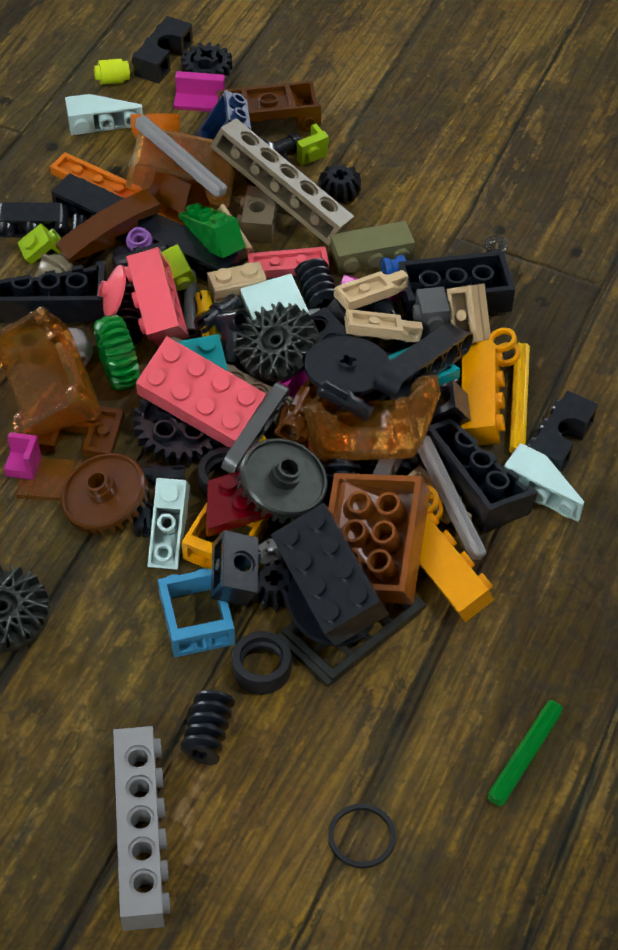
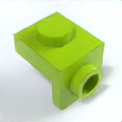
(312, 147)
(38, 243)

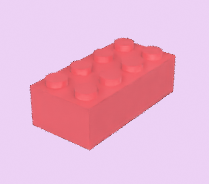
(199, 392)

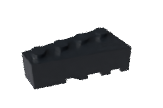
(67, 295)
(485, 486)

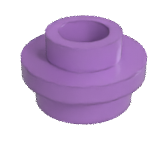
(138, 234)

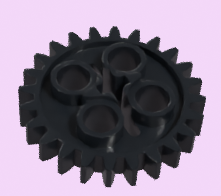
(178, 443)

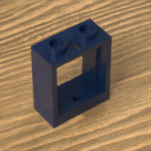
(226, 109)

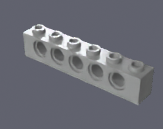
(137, 908)

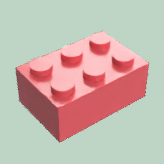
(155, 296)

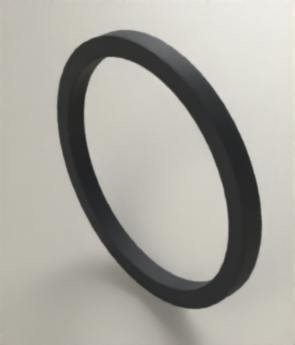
(357, 864)

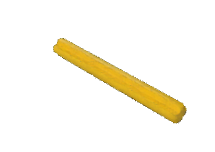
(519, 398)

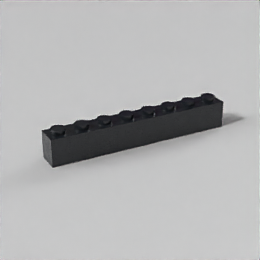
(89, 199)

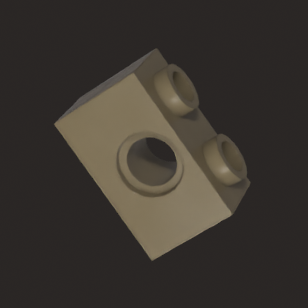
(257, 215)

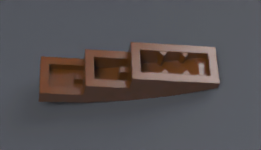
(102, 228)

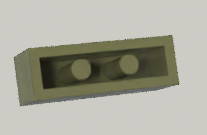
(365, 247)

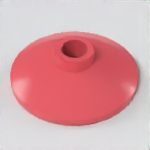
(113, 291)

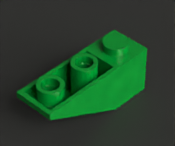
(214, 229)

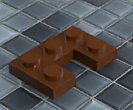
(101, 433)

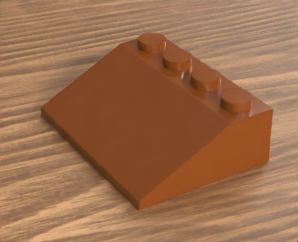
(384, 527)

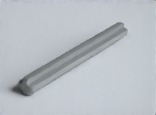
(181, 156)
(451, 500)

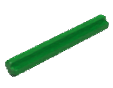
(525, 753)

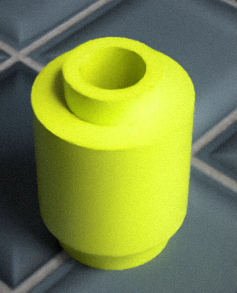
(112, 71)

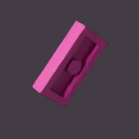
(197, 90)

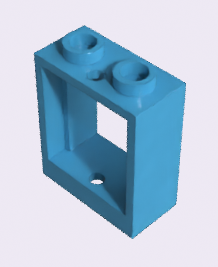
(196, 637)

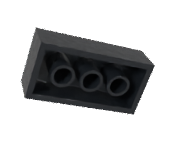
(459, 271)
(329, 575)

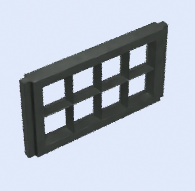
(327, 673)

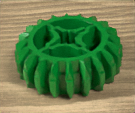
(116, 352)

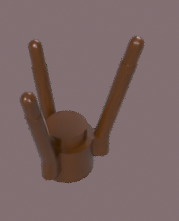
(293, 425)

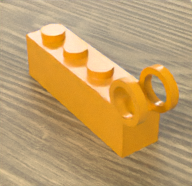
(483, 382)
(449, 569)

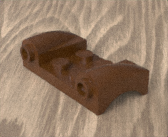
(282, 102)

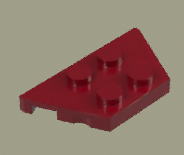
(226, 506)

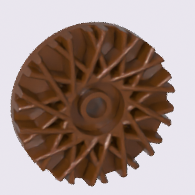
(104, 493)

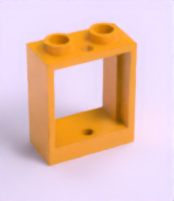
(199, 551)

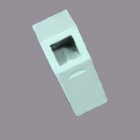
(97, 113)
(543, 476)
(168, 523)

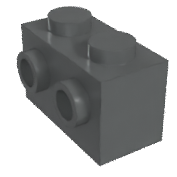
(431, 309)

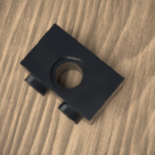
(227, 581)

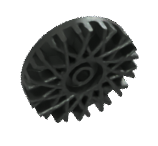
(276, 342)
(282, 479)
(22, 608)

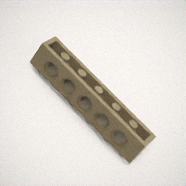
(281, 180)

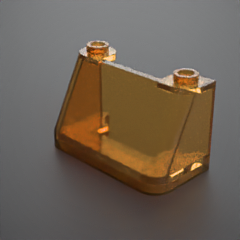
(150, 159)
(46, 375)
(391, 432)

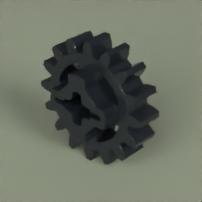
(207, 60)

